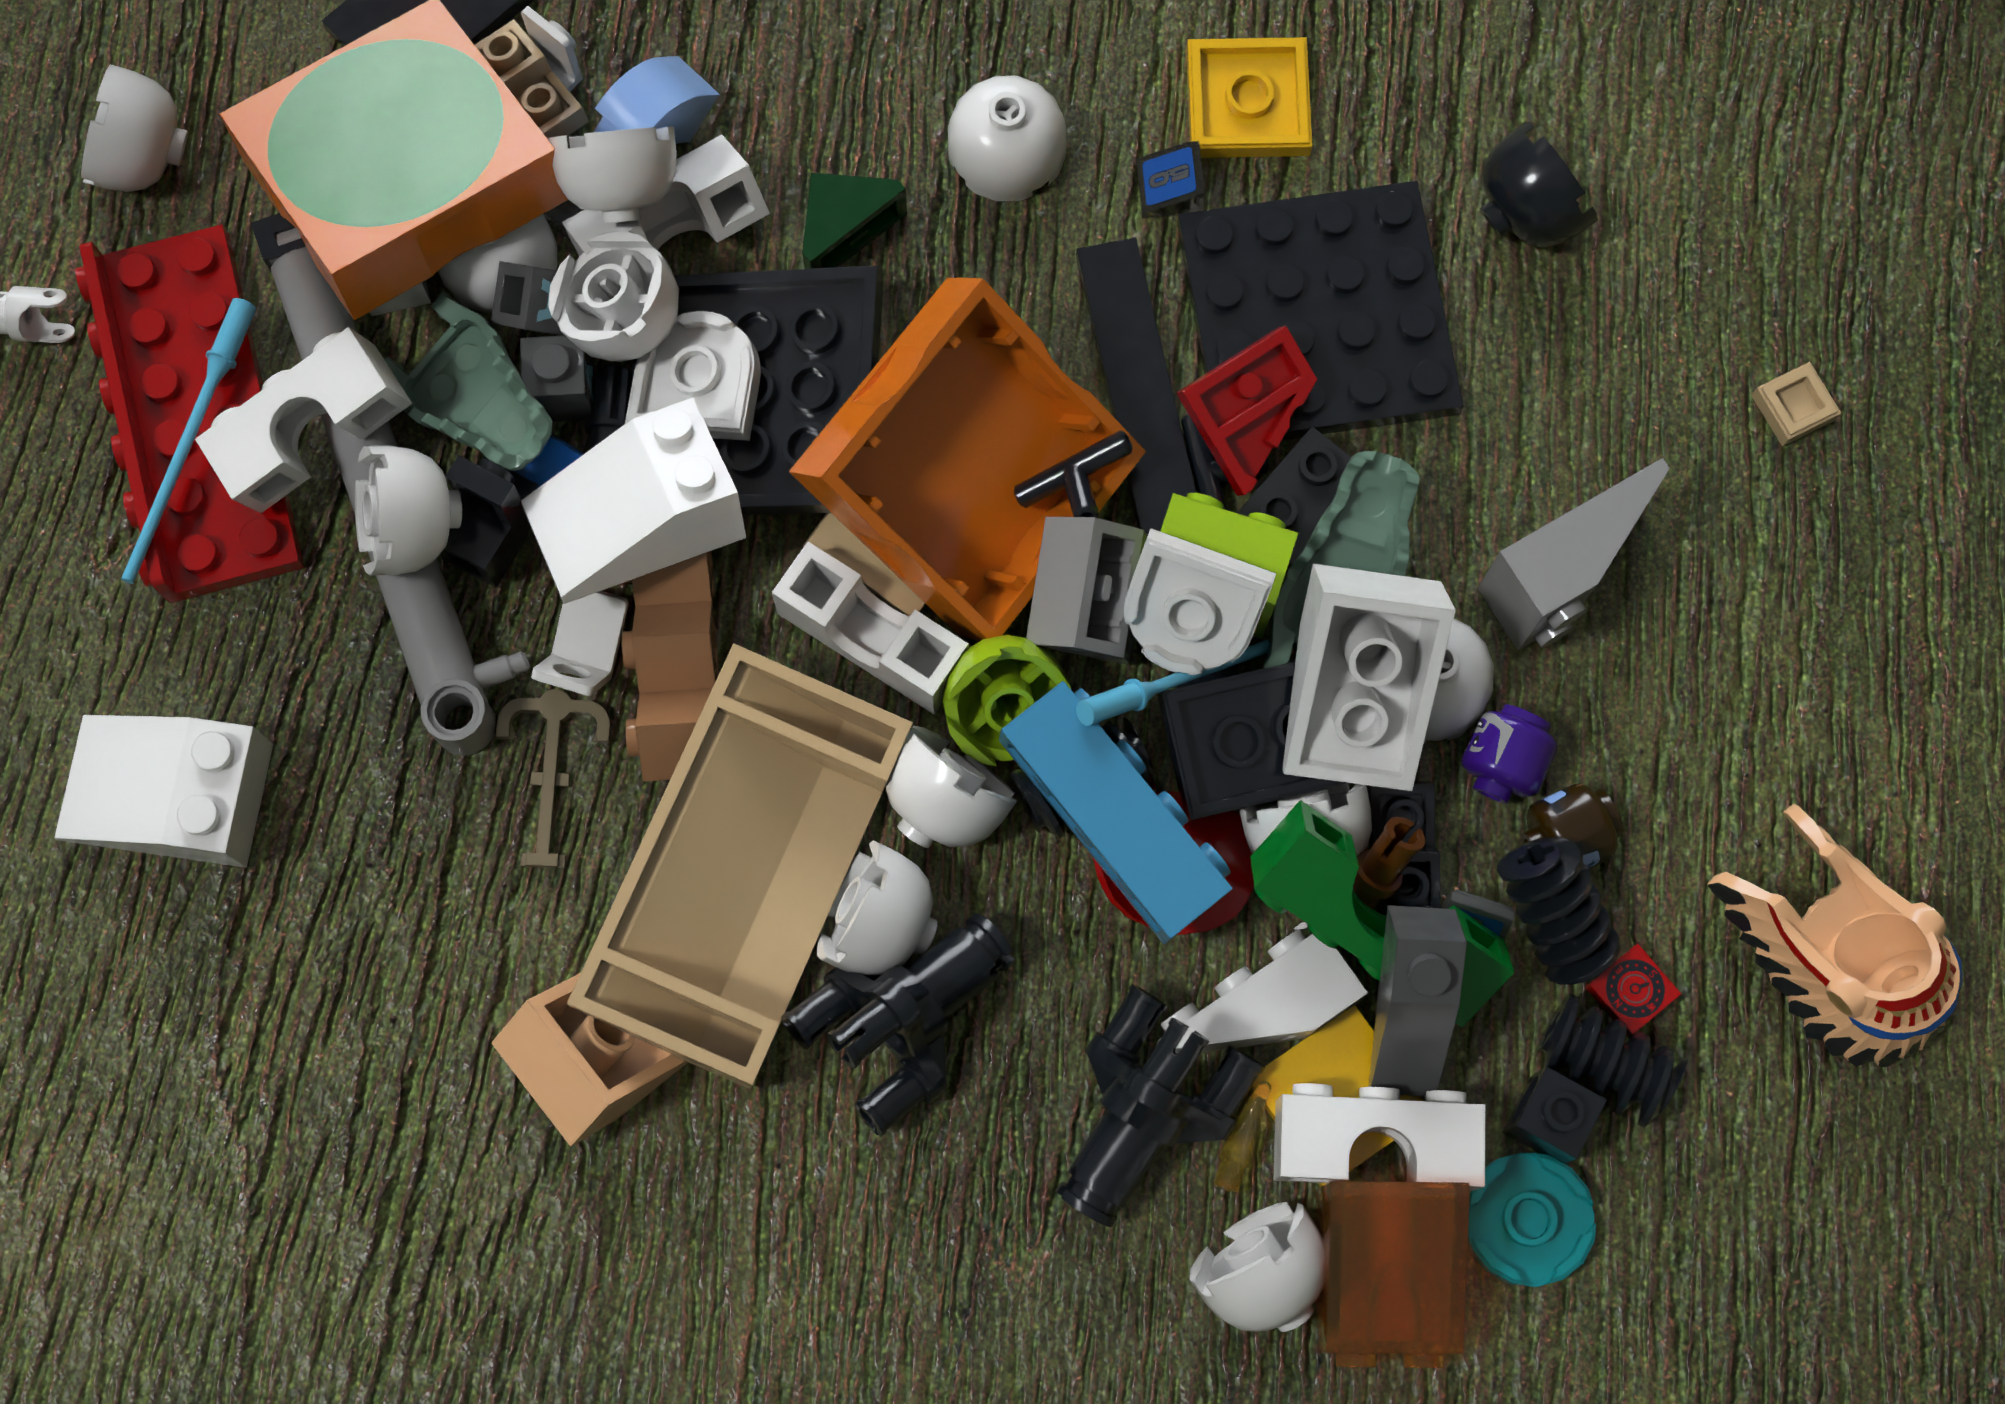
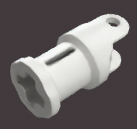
(23, 319)

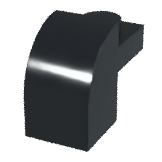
(491, 521)

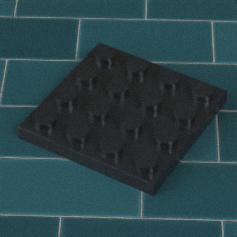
(1349, 284)
(814, 349)

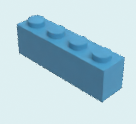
(1116, 813)

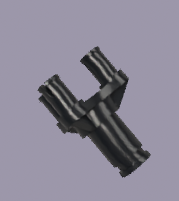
(906, 1013)
(1147, 1105)

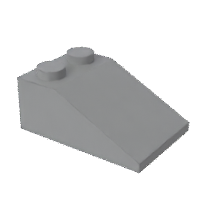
(1549, 574)

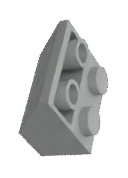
(1084, 586)

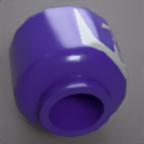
(1509, 753)

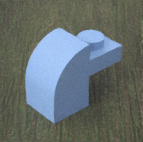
(658, 95)

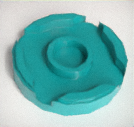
(1530, 1220)

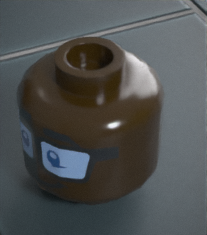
(1579, 816)

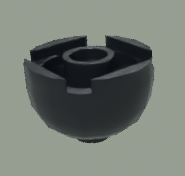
(1532, 191)

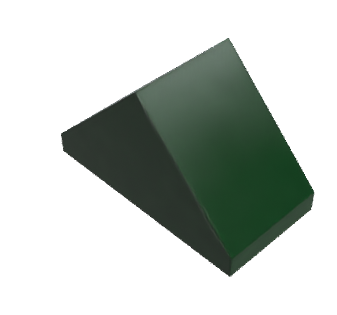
(848, 215)

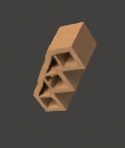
(673, 659)

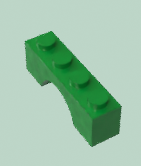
(1311, 872)

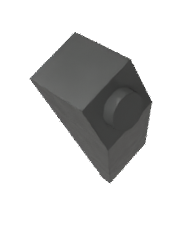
(1417, 998)

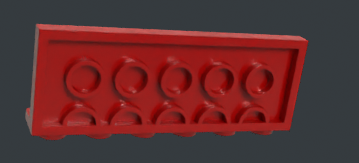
(152, 326)

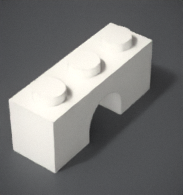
(708, 193)
(257, 442)
(843, 614)
(1438, 1136)

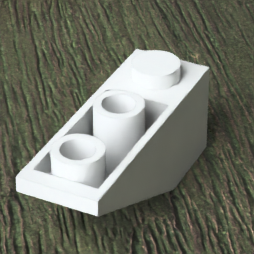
(1280, 1002)

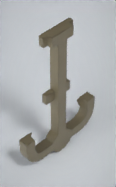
(555, 708)

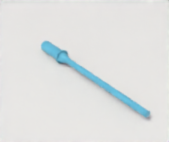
(220, 361)
(1136, 694)

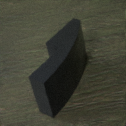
(1422, 875)

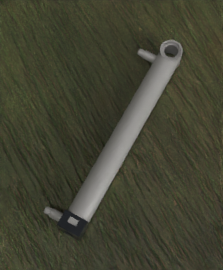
(415, 600)

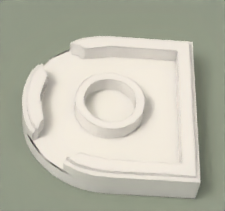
(705, 361)
(1193, 604)

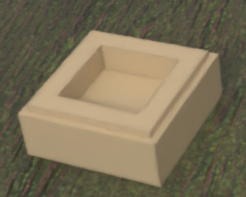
(1796, 404)

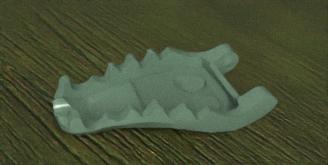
(475, 391)
(1358, 531)

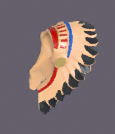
(1860, 962)

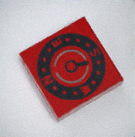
(1633, 989)

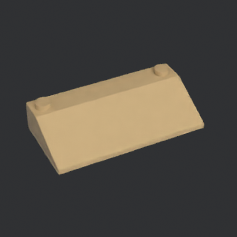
(740, 866)

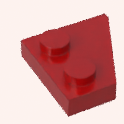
(1248, 404)

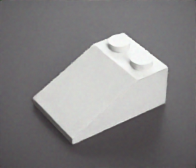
(636, 504)
(1365, 676)
(166, 787)

